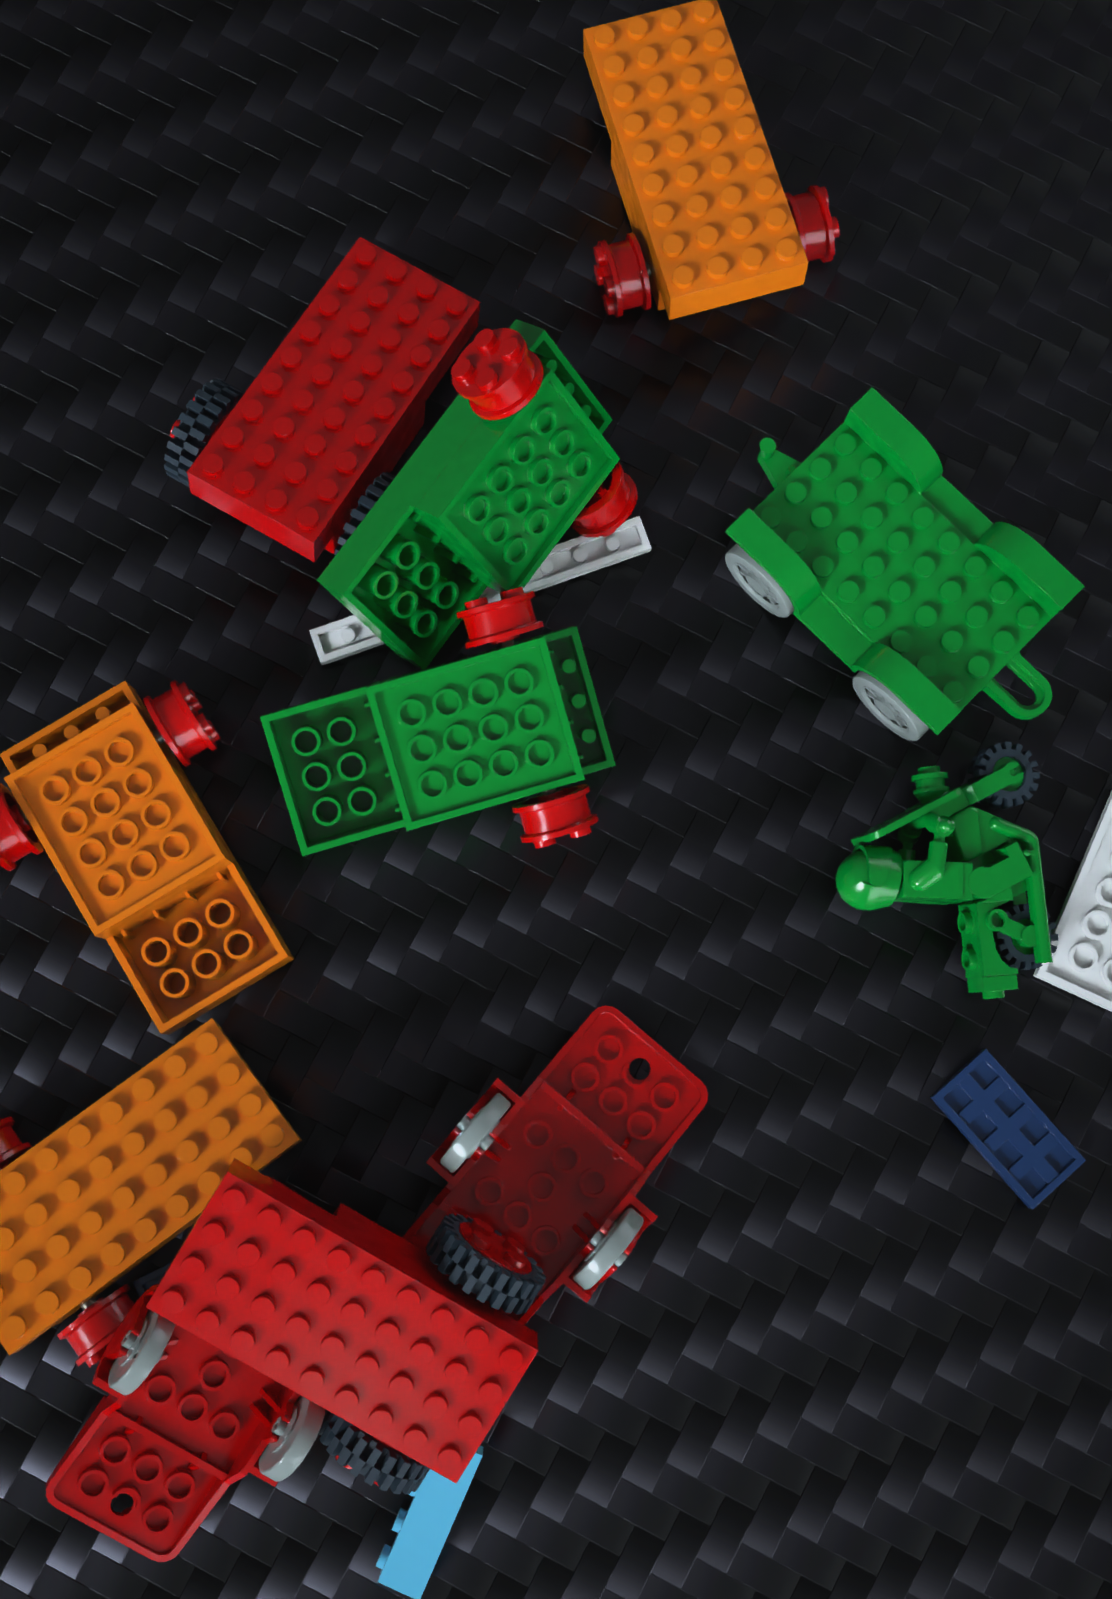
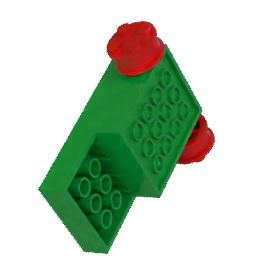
(483, 494)
(450, 739)

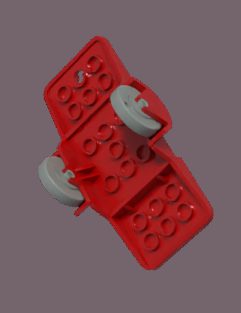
(568, 1154)
(175, 1434)

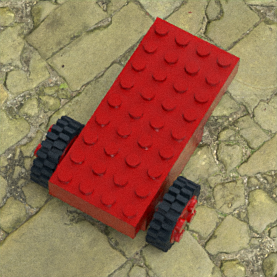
(329, 408)
(360, 1321)

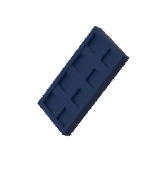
(1007, 1129)

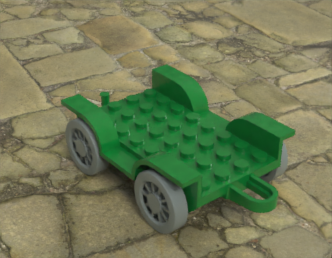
(898, 572)

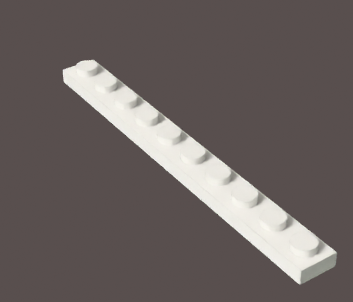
(563, 563)

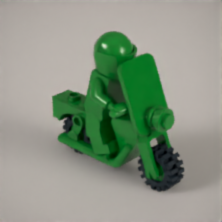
(985, 867)

